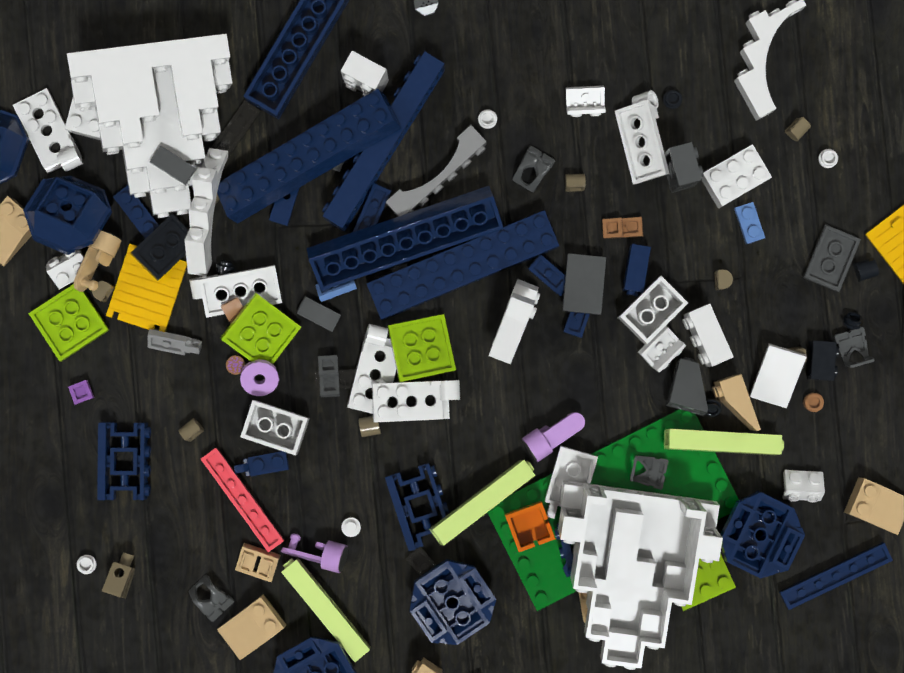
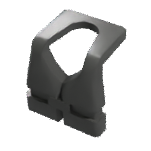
(541, 164)
(853, 341)
(654, 471)
(216, 604)

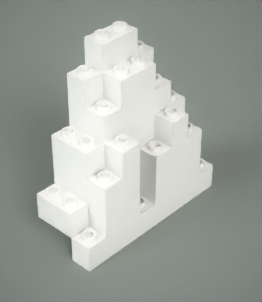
(152, 100)
(634, 560)

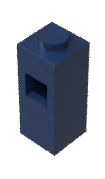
(636, 269)

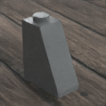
(687, 388)

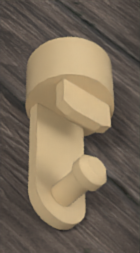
(100, 252)

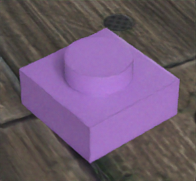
(81, 392)

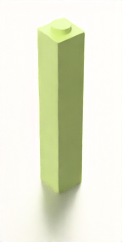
(723, 442)
(482, 502)
(325, 609)

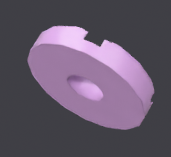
(263, 387)

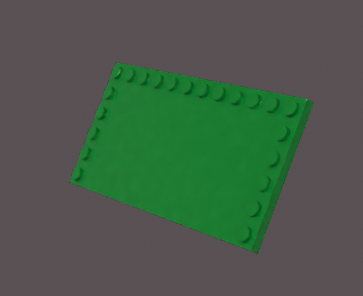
(687, 475)

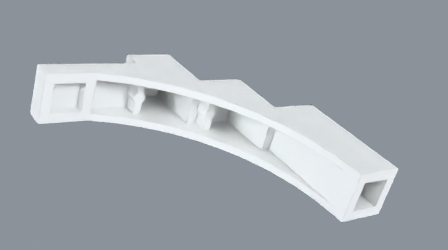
(753, 83)
(202, 210)

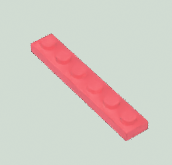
(242, 499)

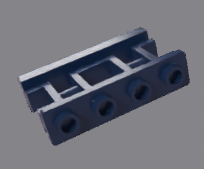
(107, 461)
(404, 511)

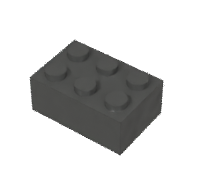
(683, 167)

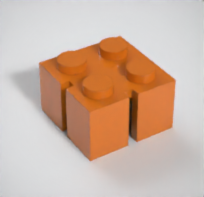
(528, 525)

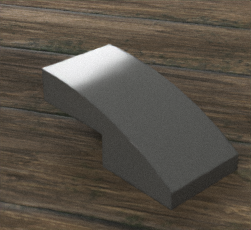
(172, 165)
(318, 314)
(329, 376)

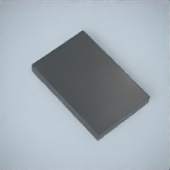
(831, 258)
(584, 284)

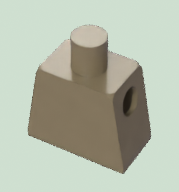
(119, 585)

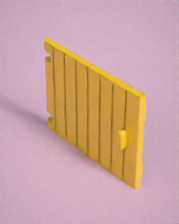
(889, 241)
(141, 297)

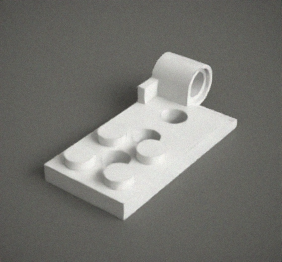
(645, 109)
(69, 155)
(206, 288)
(374, 341)
(440, 390)

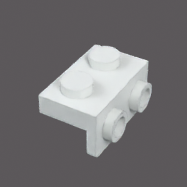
(585, 100)
(64, 268)
(662, 349)
(803, 485)

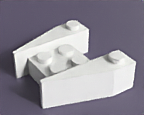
(514, 320)

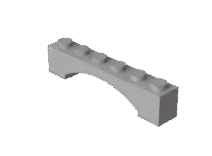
(469, 144)

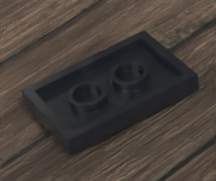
(162, 247)

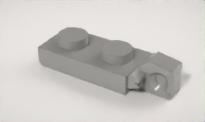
(173, 343)

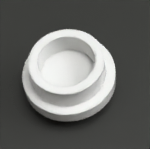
(487, 119)
(828, 158)
(351, 527)
(86, 564)

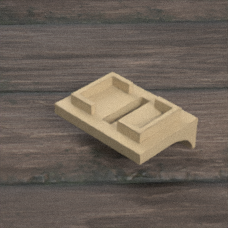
(266, 565)

